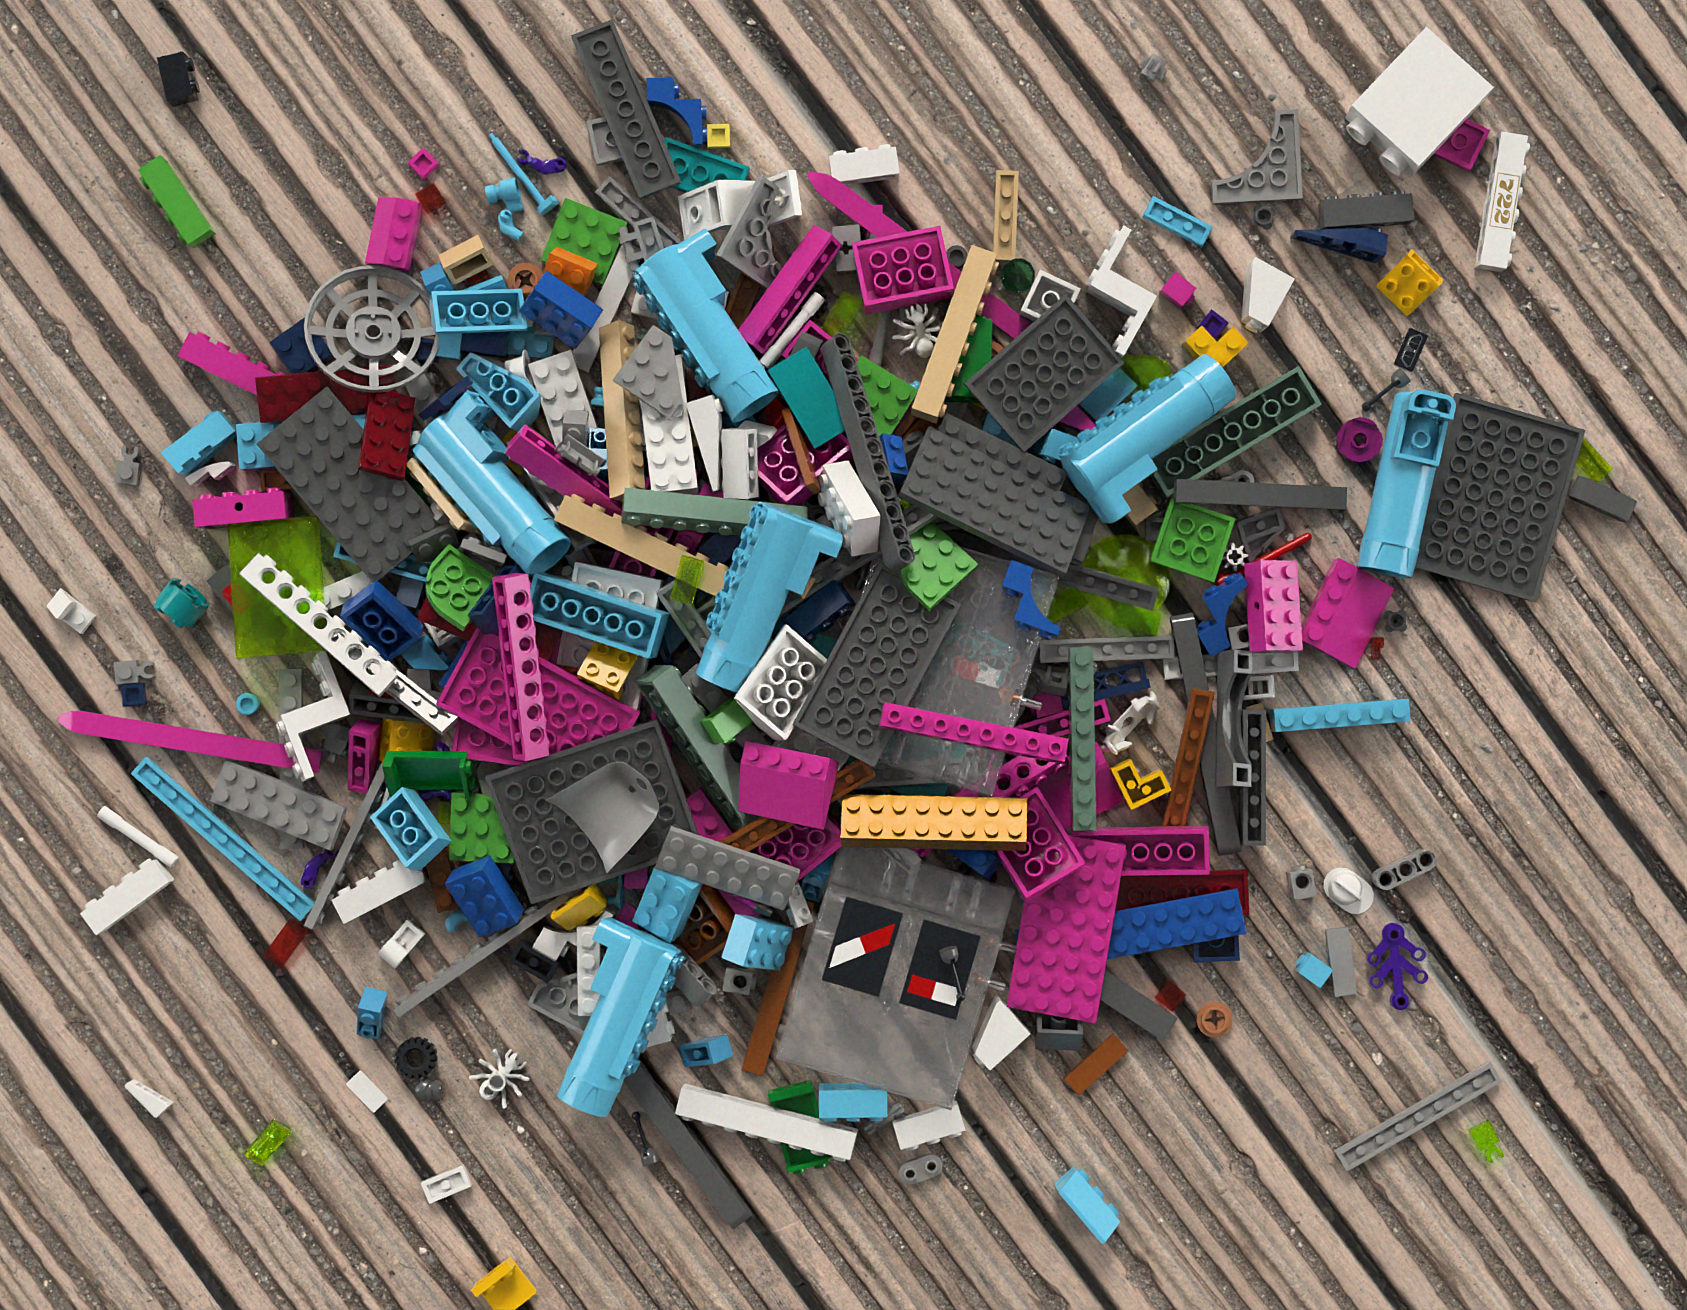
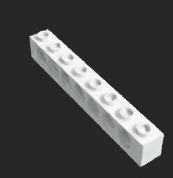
(254, 574)

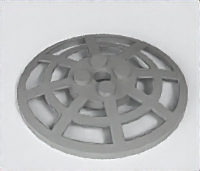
(366, 319)

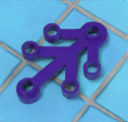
(1395, 962)

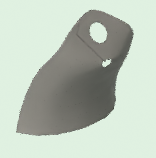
(608, 810)

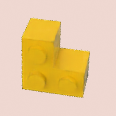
(1222, 350)
(1138, 790)

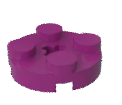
(1370, 433)

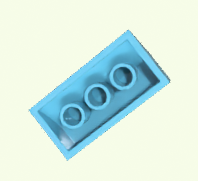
(477, 311)

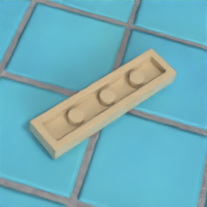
(1005, 214)

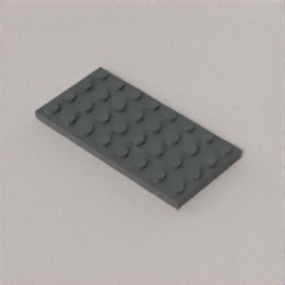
(994, 502)
(363, 511)
(873, 663)

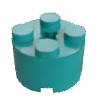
(181, 603)

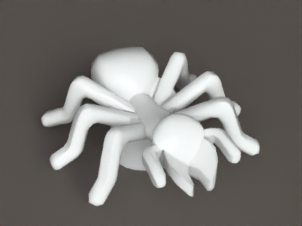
(919, 333)
(498, 1079)

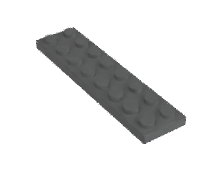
(626, 109)

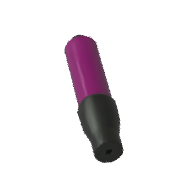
(756, 906)

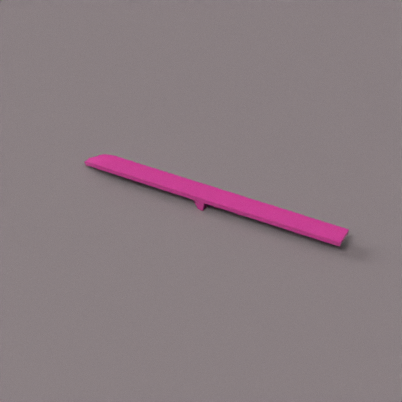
(881, 226)
(184, 739)

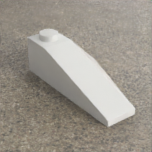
(707, 427)

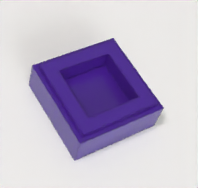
(1213, 324)

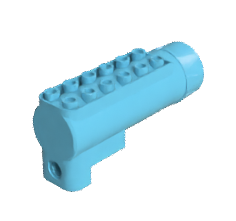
(691, 309)
(1122, 446)
(472, 470)
(1405, 482)
(771, 560)
(631, 991)

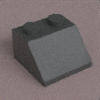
(1057, 1032)

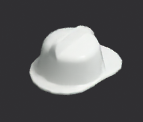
(520, 367)
(1348, 890)

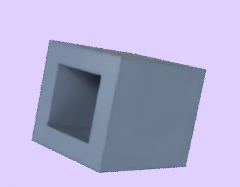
(411, 592)

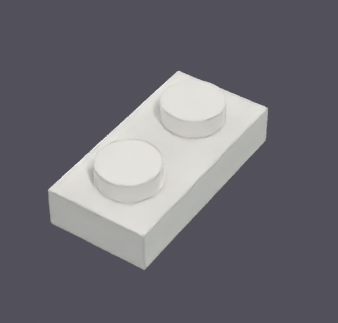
(446, 1184)

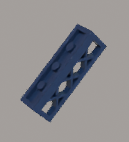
(1118, 689)

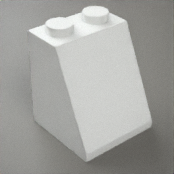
(1262, 294)
(998, 1034)

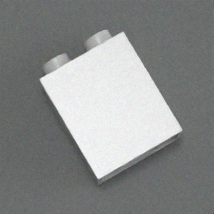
(1416, 103)

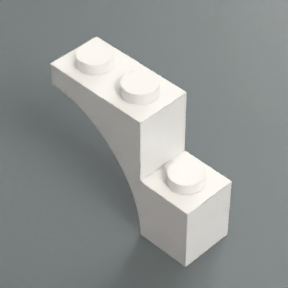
(554, 941)

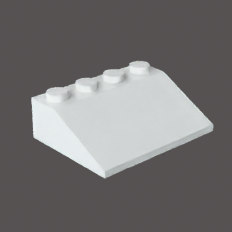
(780, 683)

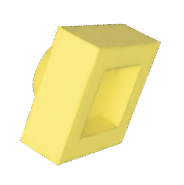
(718, 136)

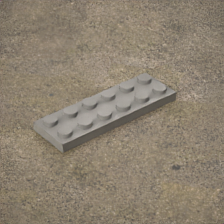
(279, 804)
(727, 868)

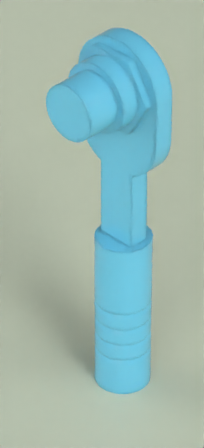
(619, 899)

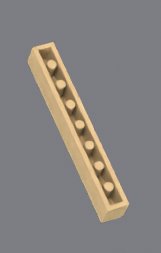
(954, 334)
(620, 412)
(635, 541)

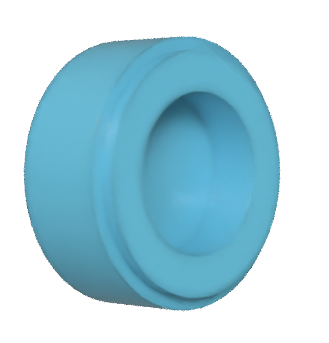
(247, 704)

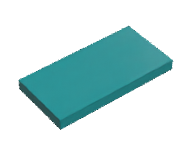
(701, 167)
(808, 396)

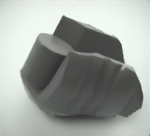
(429, 1090)

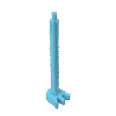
(544, 205)

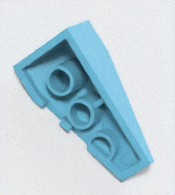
(503, 391)

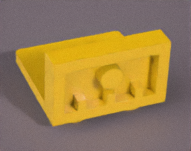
(1409, 283)
(607, 668)
(404, 736)
(505, 1286)

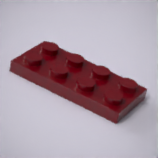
(386, 434)

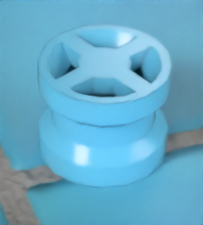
(598, 397)

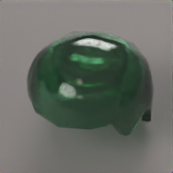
(1018, 275)

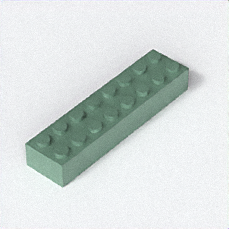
(1235, 430)
(681, 718)

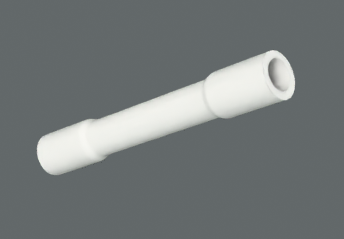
(807, 311)
(118, 823)

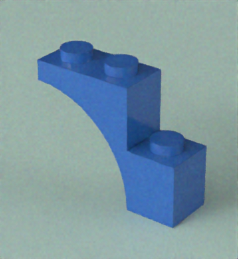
(663, 92)
(895, 457)
(1018, 583)
(1218, 600)

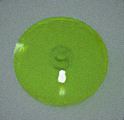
(1127, 558)

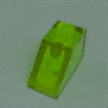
(842, 314)
(1146, 368)

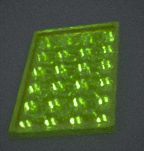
(258, 624)

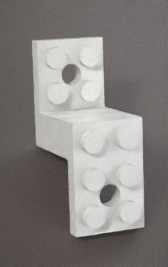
(722, 200)
(1120, 292)
(312, 716)

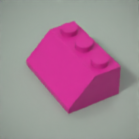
(394, 233)

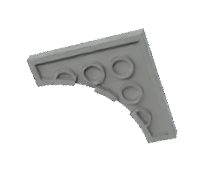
(1275, 173)
(748, 240)

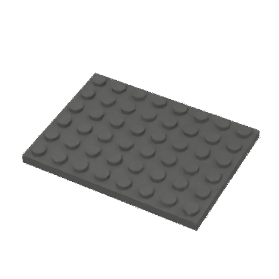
(1498, 497)
(544, 839)

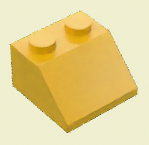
(580, 908)

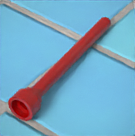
(1270, 556)

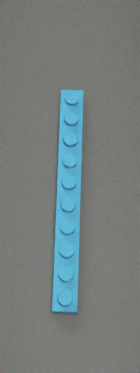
(223, 838)

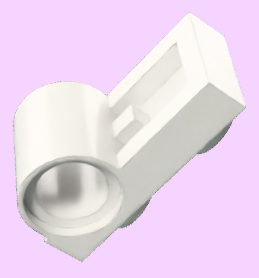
(401, 943)

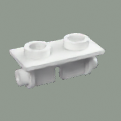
(799, 911)

